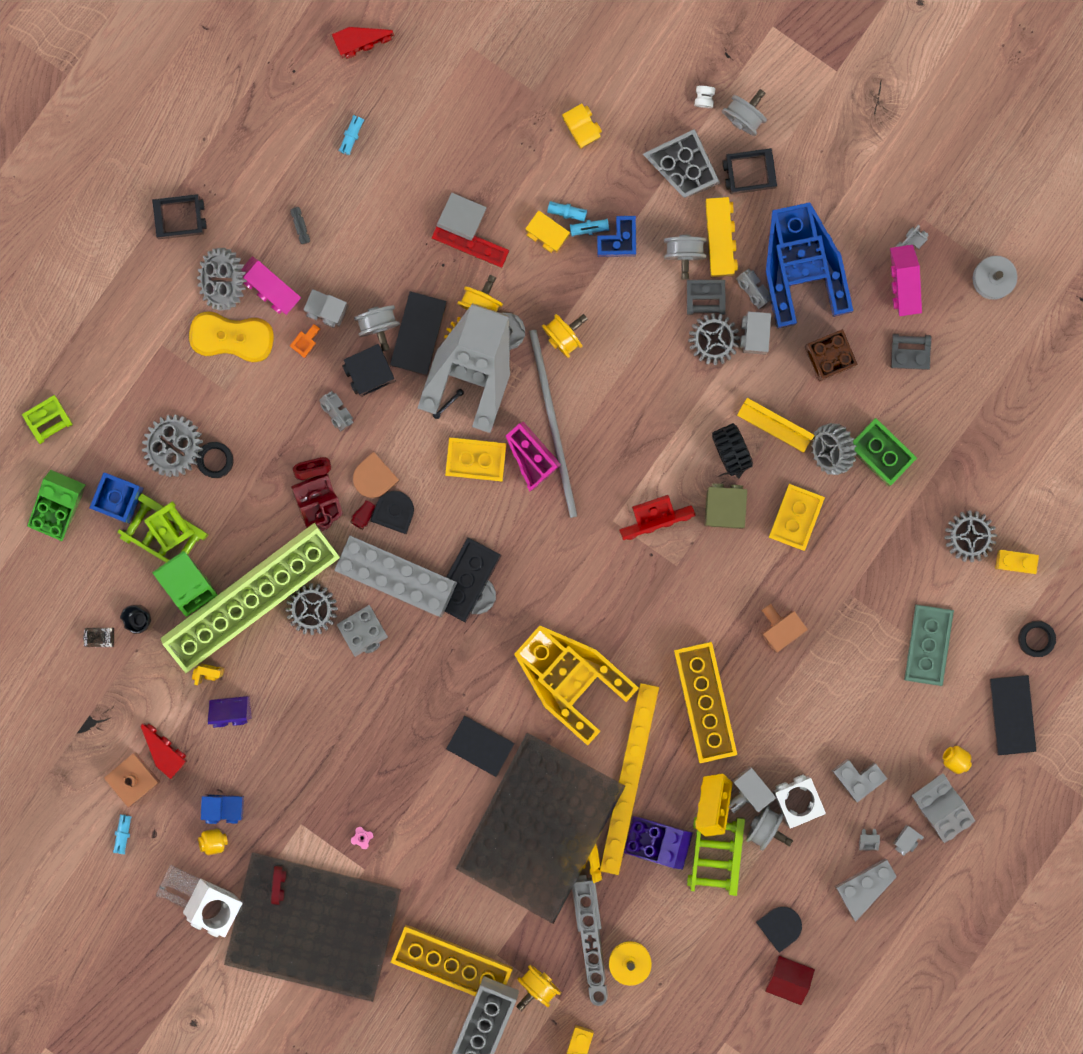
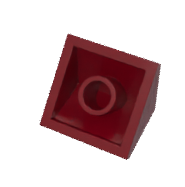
(790, 980)

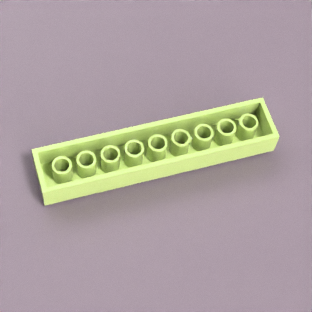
(249, 598)

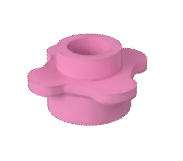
(367, 836)

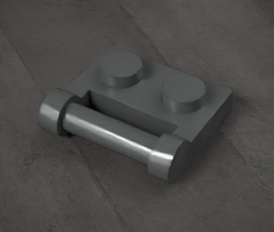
(705, 291)
(908, 357)

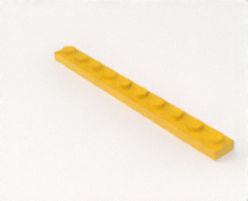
(630, 778)

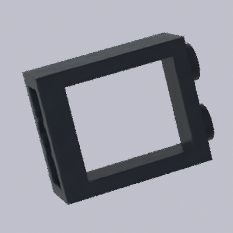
(769, 166)
(159, 216)

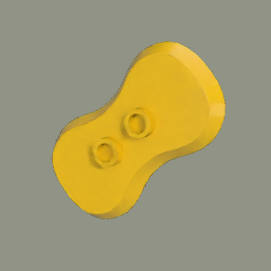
(246, 338)

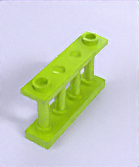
(146, 505)
(731, 865)

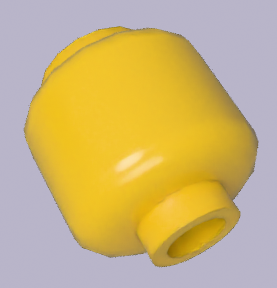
(957, 759)
(212, 841)

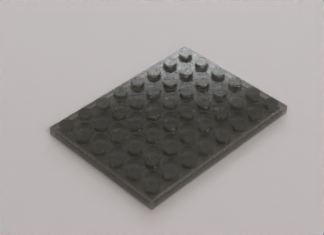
(540, 827)
(322, 935)

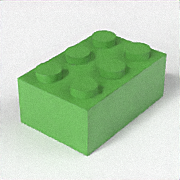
(882, 452)

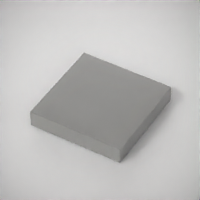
(461, 216)

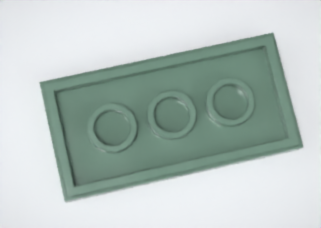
(928, 645)

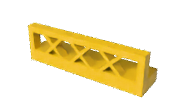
(775, 425)

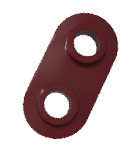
(312, 468)
(278, 877)

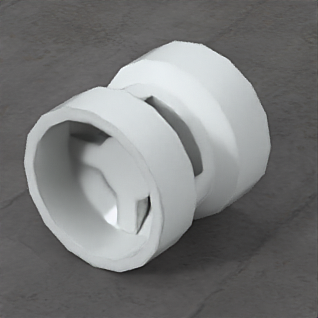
(704, 96)

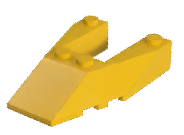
(562, 671)

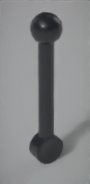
(459, 392)

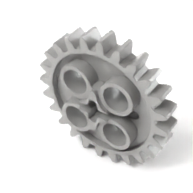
(221, 293)
(183, 431)

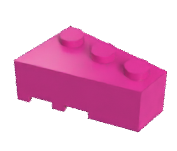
(906, 280)
(269, 286)
(532, 455)

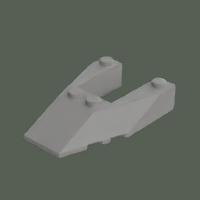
(477, 354)

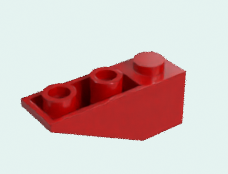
(355, 39)
(164, 756)

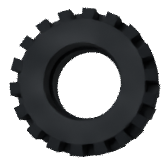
(732, 449)

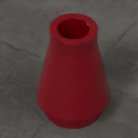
(362, 515)

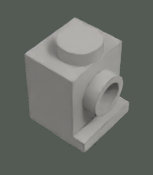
(907, 840)

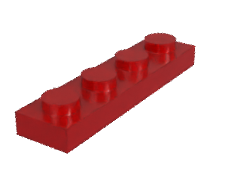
(477, 247)

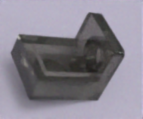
(98, 637)

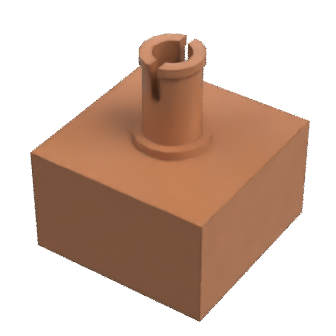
(782, 629)
(132, 779)

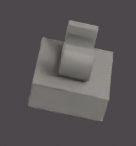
(869, 842)

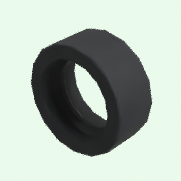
(229, 460)
(1051, 639)

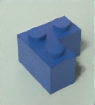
(621, 244)
(221, 808)

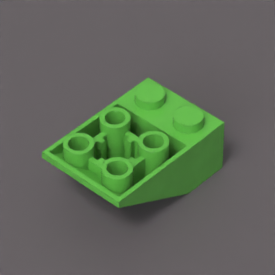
(56, 505)
(185, 583)

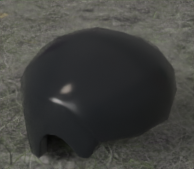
(136, 618)

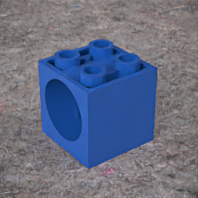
(116, 497)

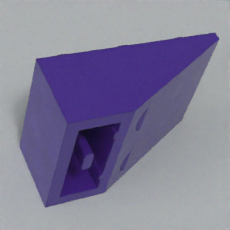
(229, 710)
(658, 842)

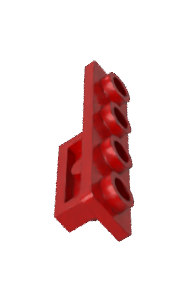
(655, 515)

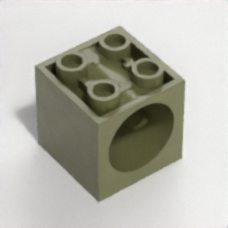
(725, 506)

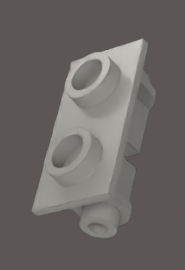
(915, 237)
(758, 295)
(340, 418)

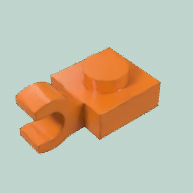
(303, 342)

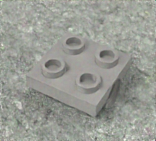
(362, 631)

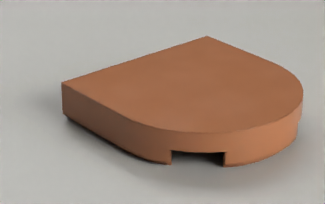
(373, 477)

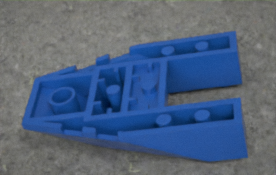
(803, 253)

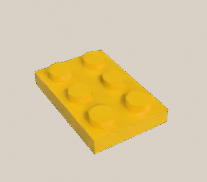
(475, 459)
(796, 517)

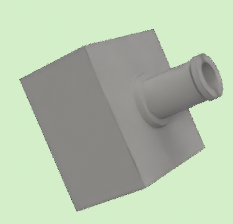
(751, 791)

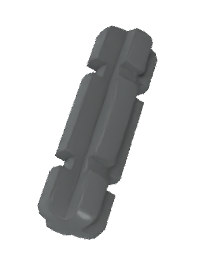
(300, 225)

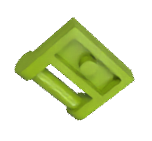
(44, 413)
(163, 529)

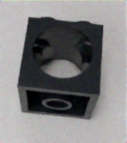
(368, 371)

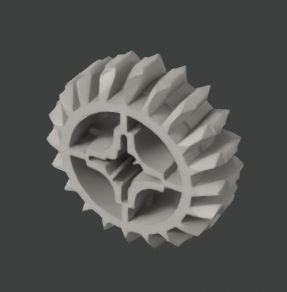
(723, 325)
(833, 449)
(970, 527)
(298, 619)

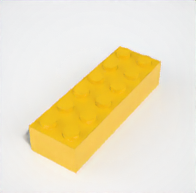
(705, 702)
(446, 961)

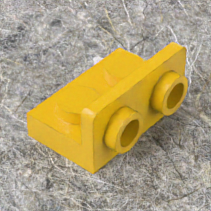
(210, 672)

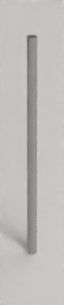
(553, 423)

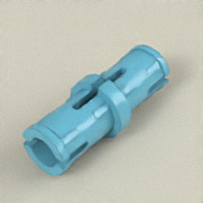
(351, 135)
(567, 211)
(576, 228)
(122, 834)

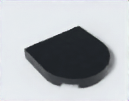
(394, 511)
(781, 927)

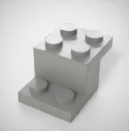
(943, 808)

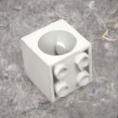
(815, 806)
(204, 894)

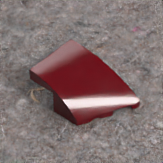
(317, 502)

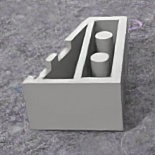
(865, 887)

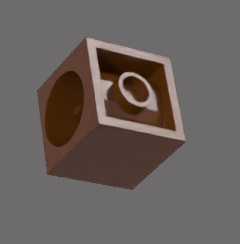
(830, 355)

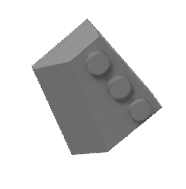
(684, 164)

